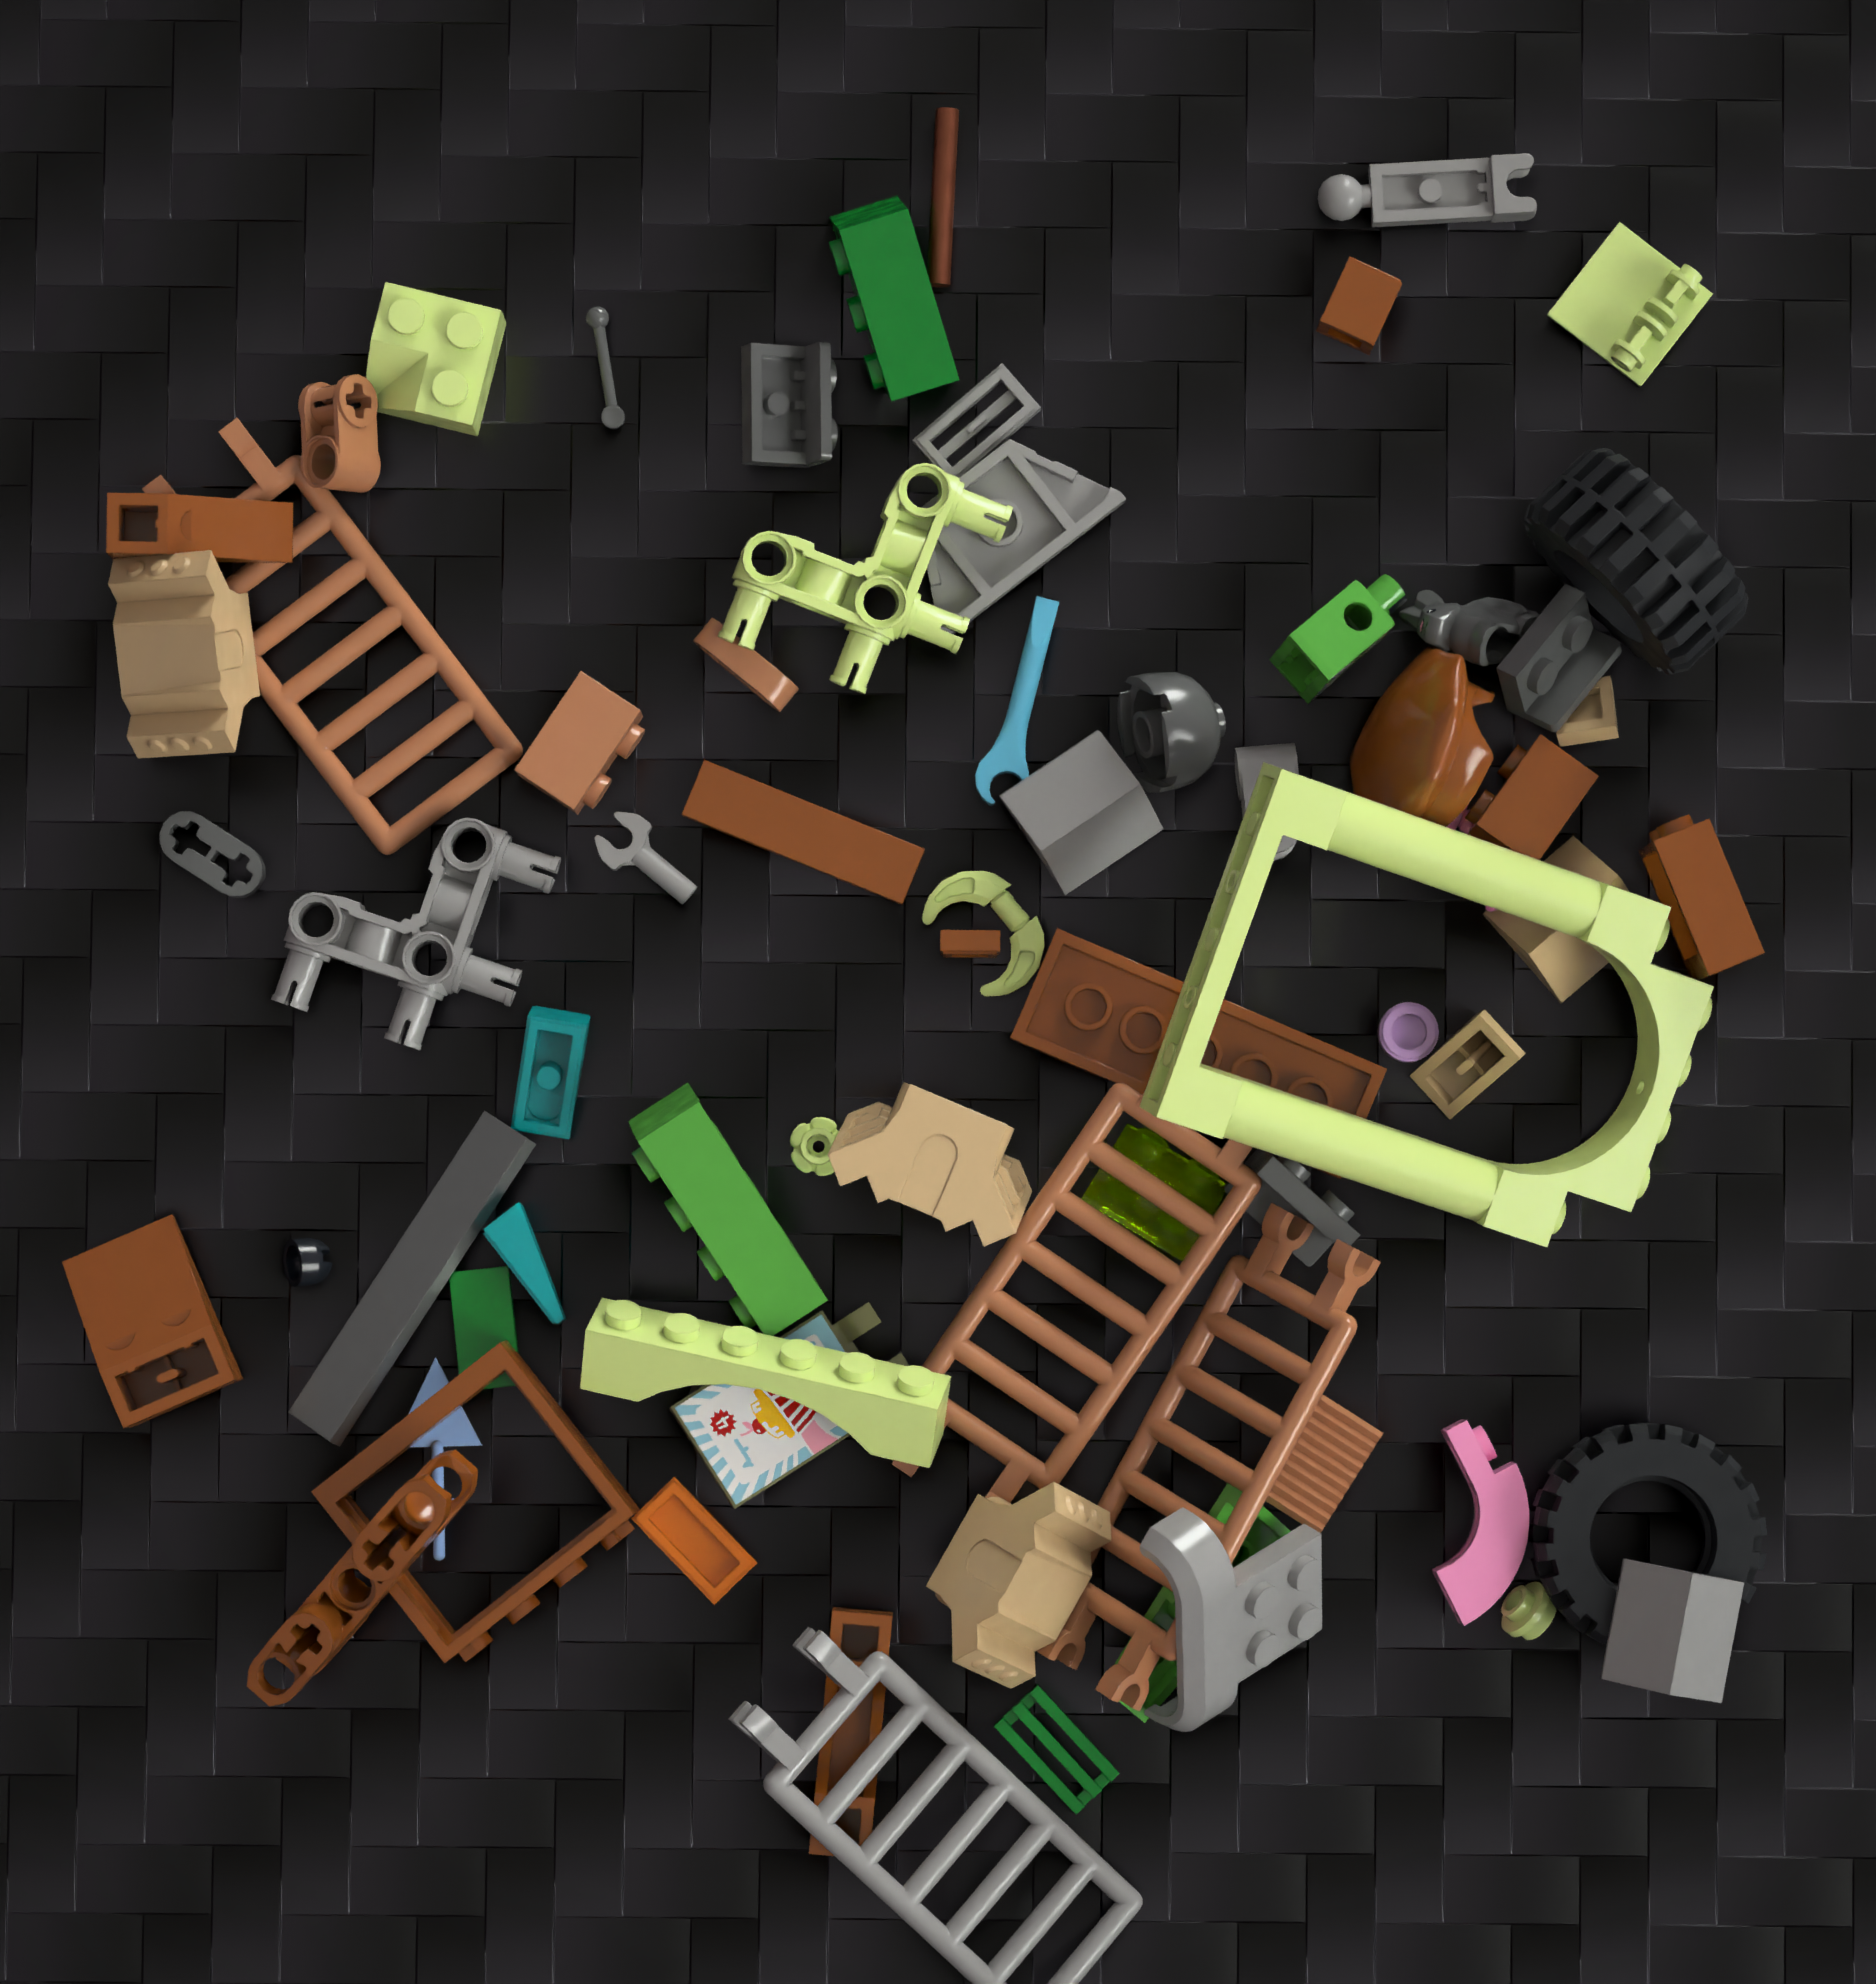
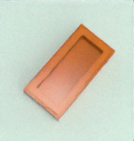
(694, 1540)

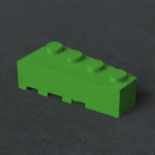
(725, 1211)

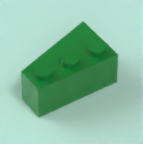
(892, 299)

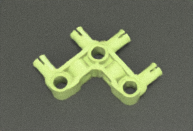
(895, 564)

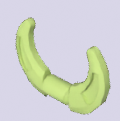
(1028, 936)

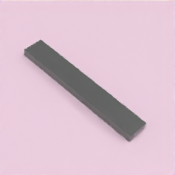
(411, 1278)

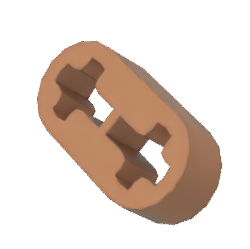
(747, 666)

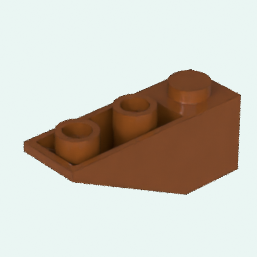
(188, 523)

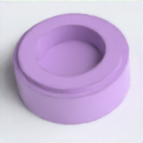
(1408, 1032)

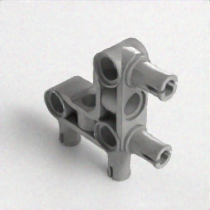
(391, 947)

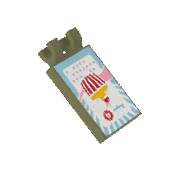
(761, 1437)

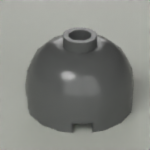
(1170, 729)

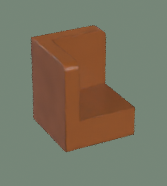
(1359, 305)

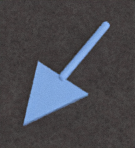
(453, 1431)

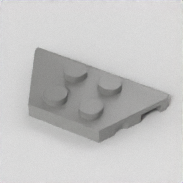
(1048, 515)

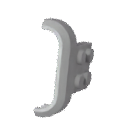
(1228, 1615)

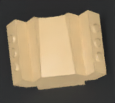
(182, 654)
(935, 1161)
(1017, 1577)

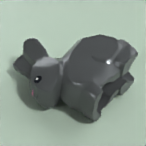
(1478, 630)

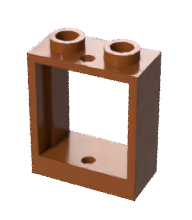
(1703, 897)

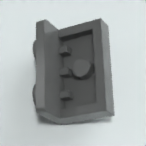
(787, 404)
(1285, 1187)

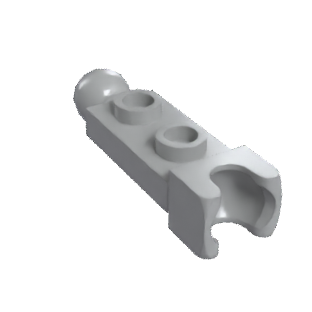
(1432, 192)

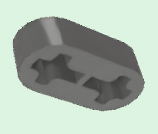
(220, 842)

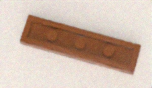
(803, 832)

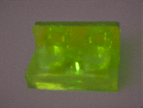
(1138, 1213)

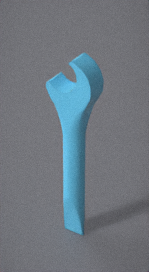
(1009, 750)

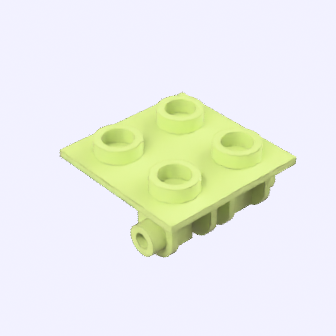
(1630, 304)

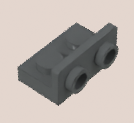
(1556, 662)

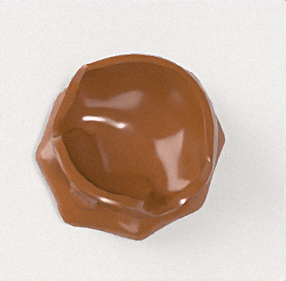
(1423, 741)

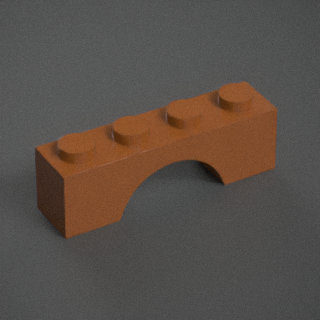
(858, 1636)

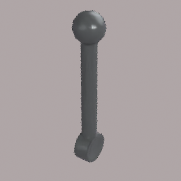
(612, 416)

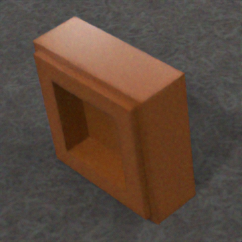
(969, 943)

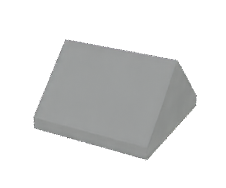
(1082, 811)
(1672, 1631)

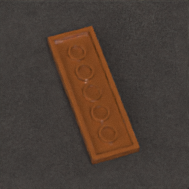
(1115, 1012)

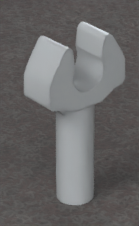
(644, 857)

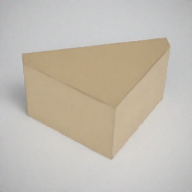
(1467, 1064)

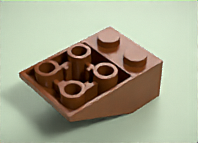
(150, 1322)

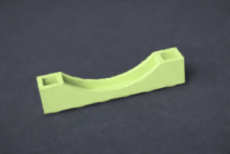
(881, 1404)

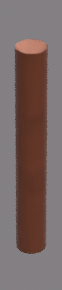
(942, 196)

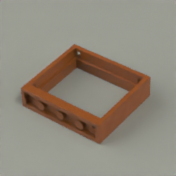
(561, 1567)

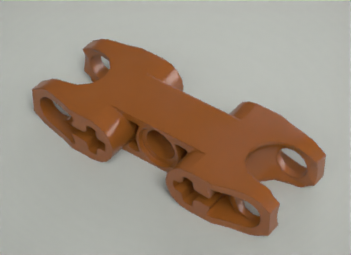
(380, 1553)

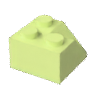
(434, 357)

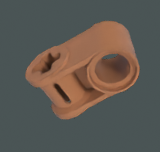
(336, 438)

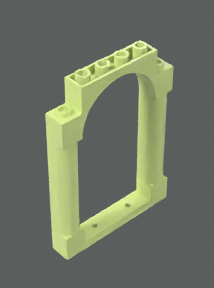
(1499, 1196)

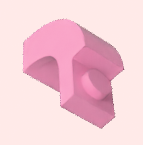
(1499, 1529)

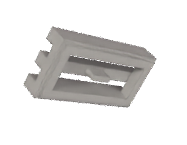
(1000, 435)

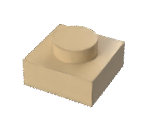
(1593, 718)

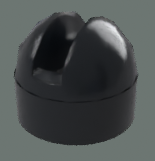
(304, 1261)

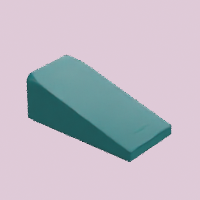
(550, 1071)
(518, 1247)

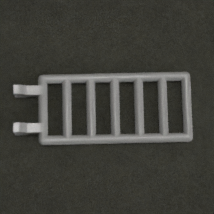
(1003, 1786)

